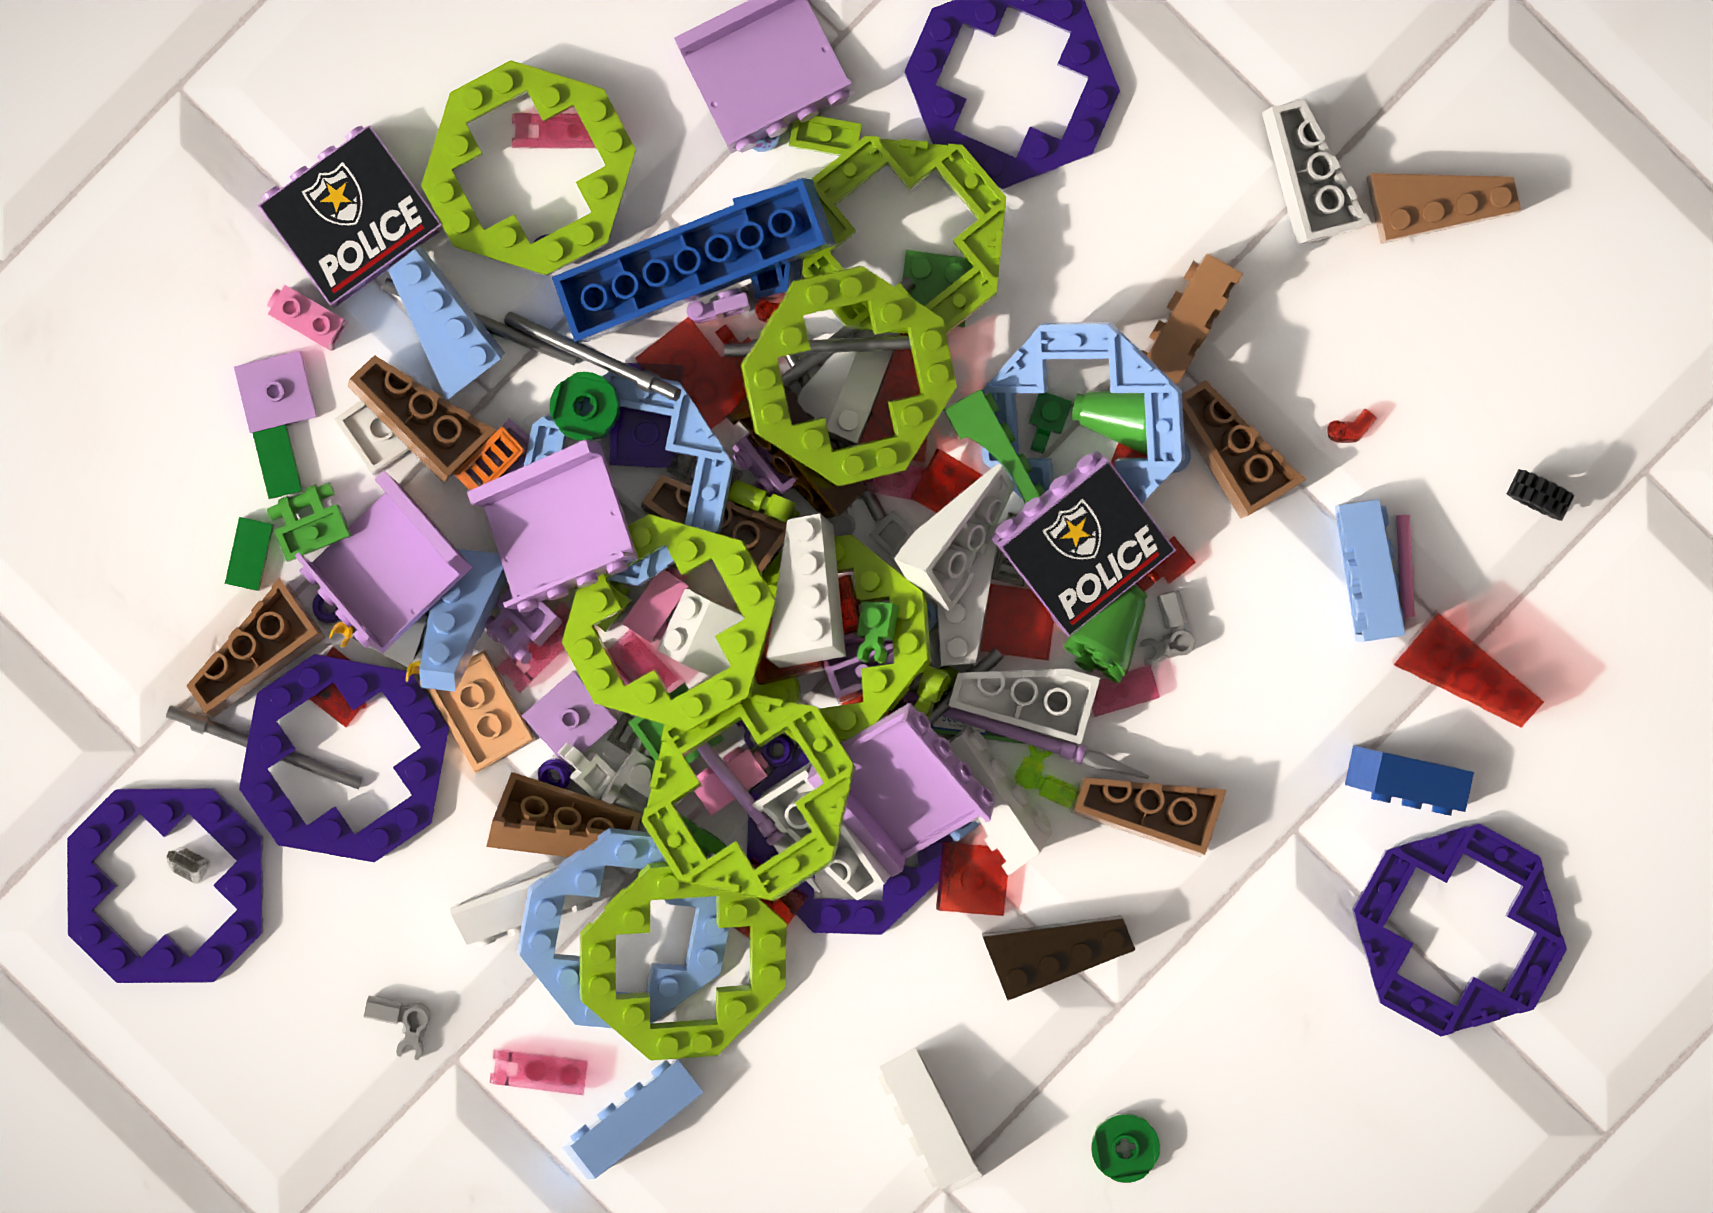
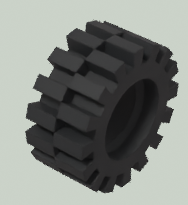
(1540, 494)

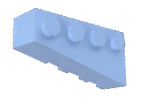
(445, 324)
(1369, 571)
(459, 621)
(632, 1120)

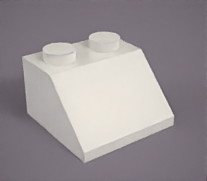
(693, 630)

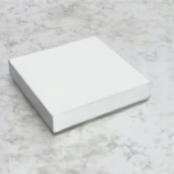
(370, 437)

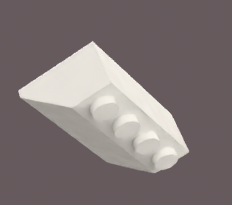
(502, 911)

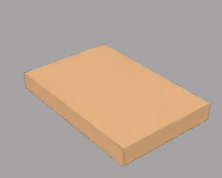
(483, 714)

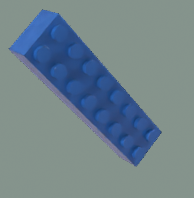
(693, 260)

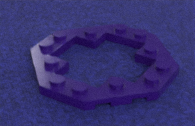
(1039, 150)
(330, 831)
(91, 885)
(850, 915)
(1479, 1001)

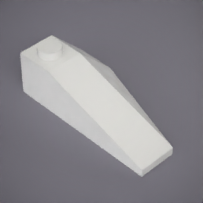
(846, 390)
(946, 546)
(1037, 700)

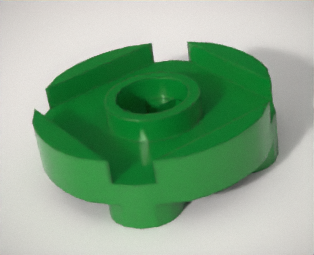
(574, 390)
(1109, 1135)

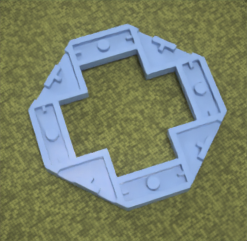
(1129, 373)
(687, 435)
(583, 876)

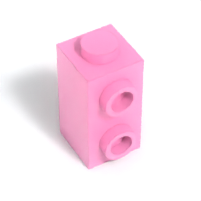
(306, 317)
(656, 604)
(747, 768)

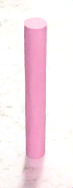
(1405, 565)

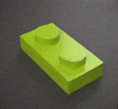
(824, 135)

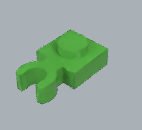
(875, 626)
(707, 841)

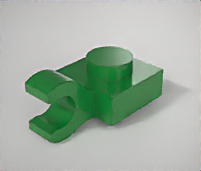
(1049, 416)

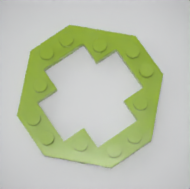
(457, 146)
(912, 163)
(788, 335)
(740, 643)
(883, 684)
(730, 867)
(735, 1005)

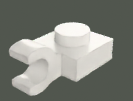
(591, 772)

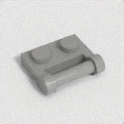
(635, 773)

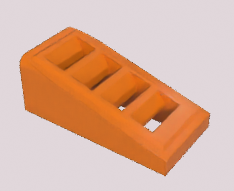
(503, 435)

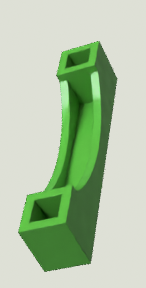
(976, 420)

